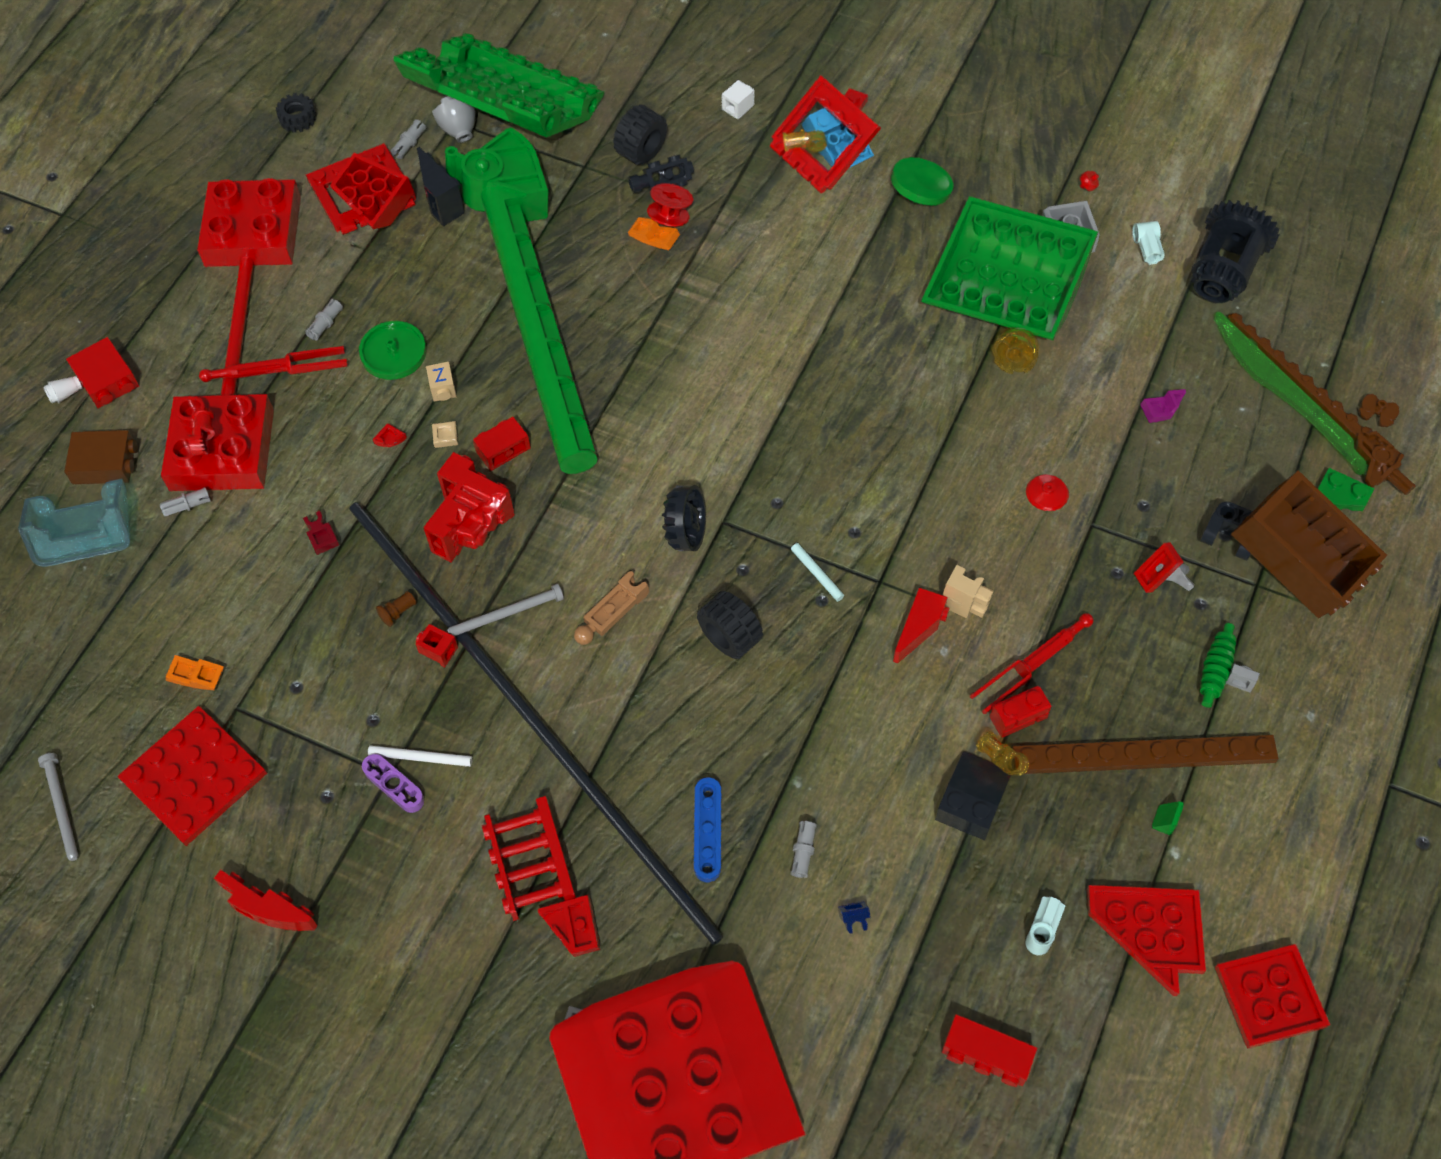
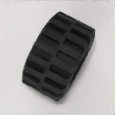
(640, 134)
(730, 624)

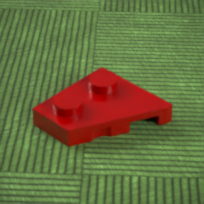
(573, 924)

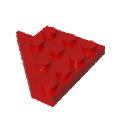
(1155, 927)

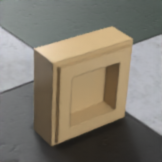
(445, 434)

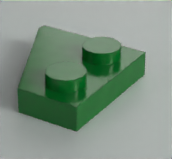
(1345, 491)

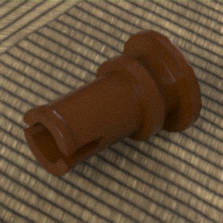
(395, 608)

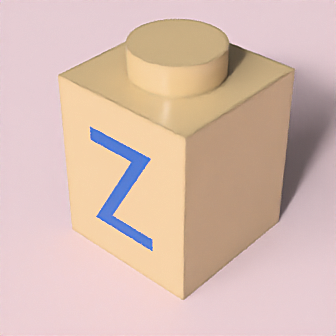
(441, 381)

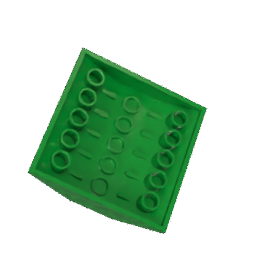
(1011, 268)

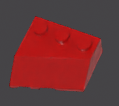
(372, 190)

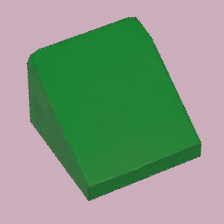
(1167, 817)

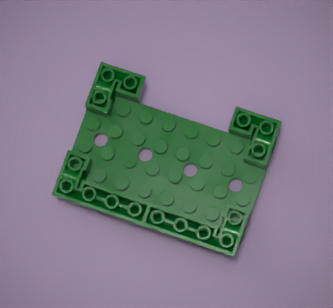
(502, 84)

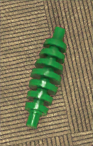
(1218, 665)

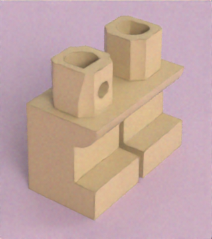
(966, 594)

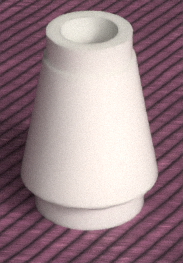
(62, 389)

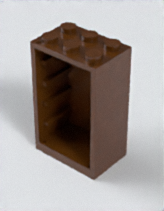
(1310, 545)

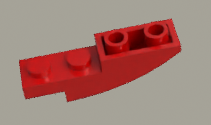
(266, 908)

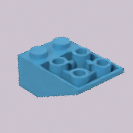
(836, 134)

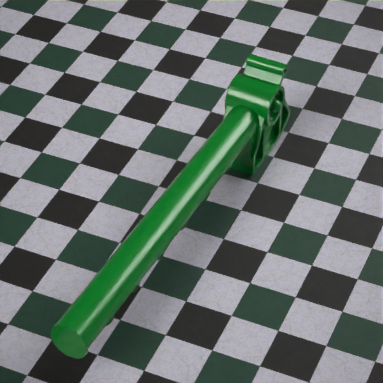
(511, 189)

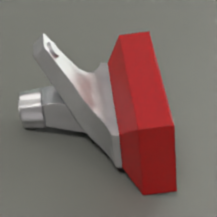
(1162, 566)

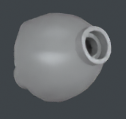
(455, 118)

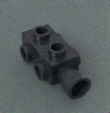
(664, 172)

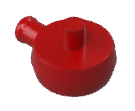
(1089, 180)

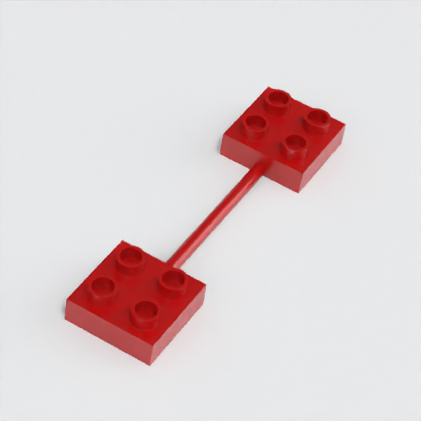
(243, 228)

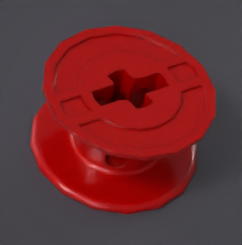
(670, 204)

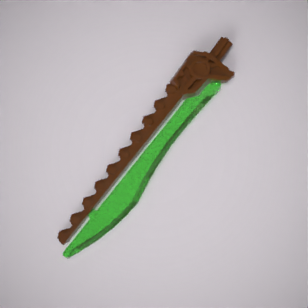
(1362, 447)

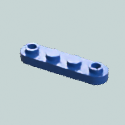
(707, 830)

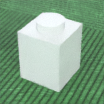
(738, 99)

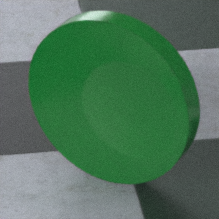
(922, 181)
(392, 350)

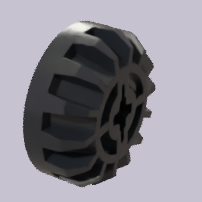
(685, 518)

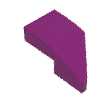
(1164, 407)

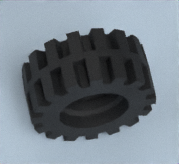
(293, 104)

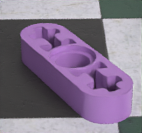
(390, 772)

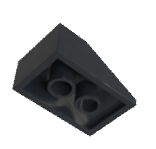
(973, 796)

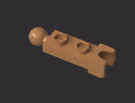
(611, 608)

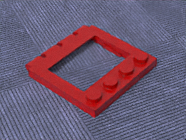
(846, 113)
(322, 178)

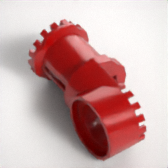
(201, 432)

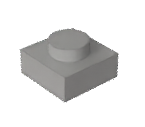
(1242, 678)

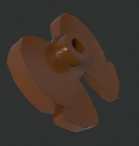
(1387, 411)

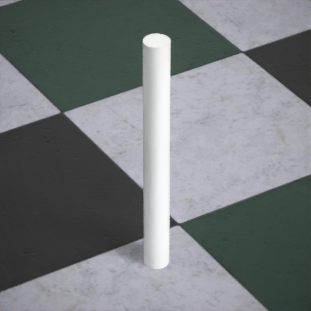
(424, 756)

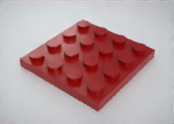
(192, 775)

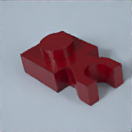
(320, 534)

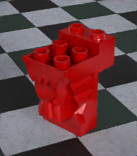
(469, 510)

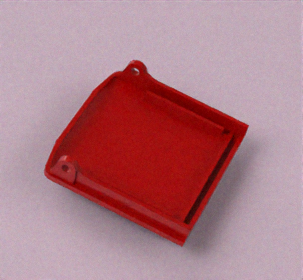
(676, 1071)

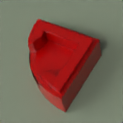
(389, 436)

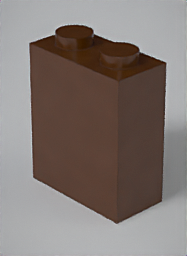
(100, 456)

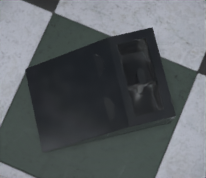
(440, 189)

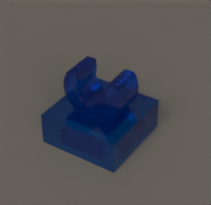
(854, 912)

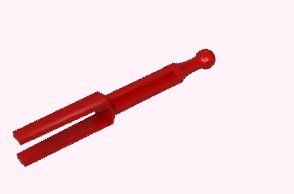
(279, 365)
(1036, 658)

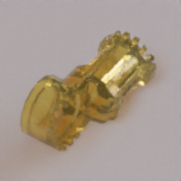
(805, 140)
(1003, 760)

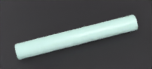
(817, 572)

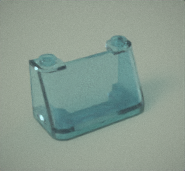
(78, 530)

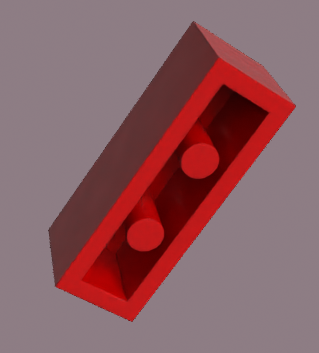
(989, 1051)

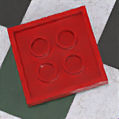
(1272, 996)

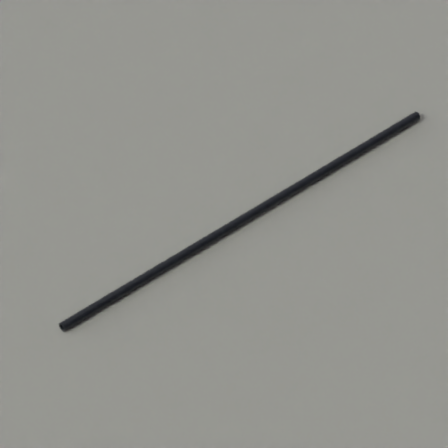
(541, 730)

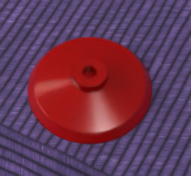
(1047, 492)

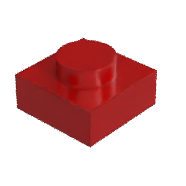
(857, 98)

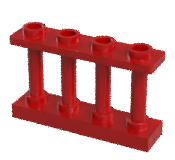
(555, 863)

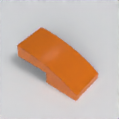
(652, 234)
(194, 674)

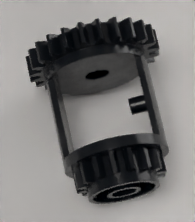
(1239, 231)

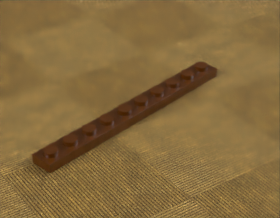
(1148, 754)

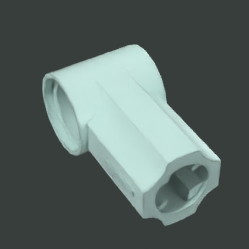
(1148, 237)
(1045, 924)

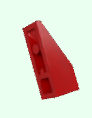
(922, 621)

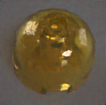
(1016, 350)

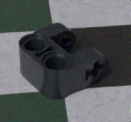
(1226, 526)

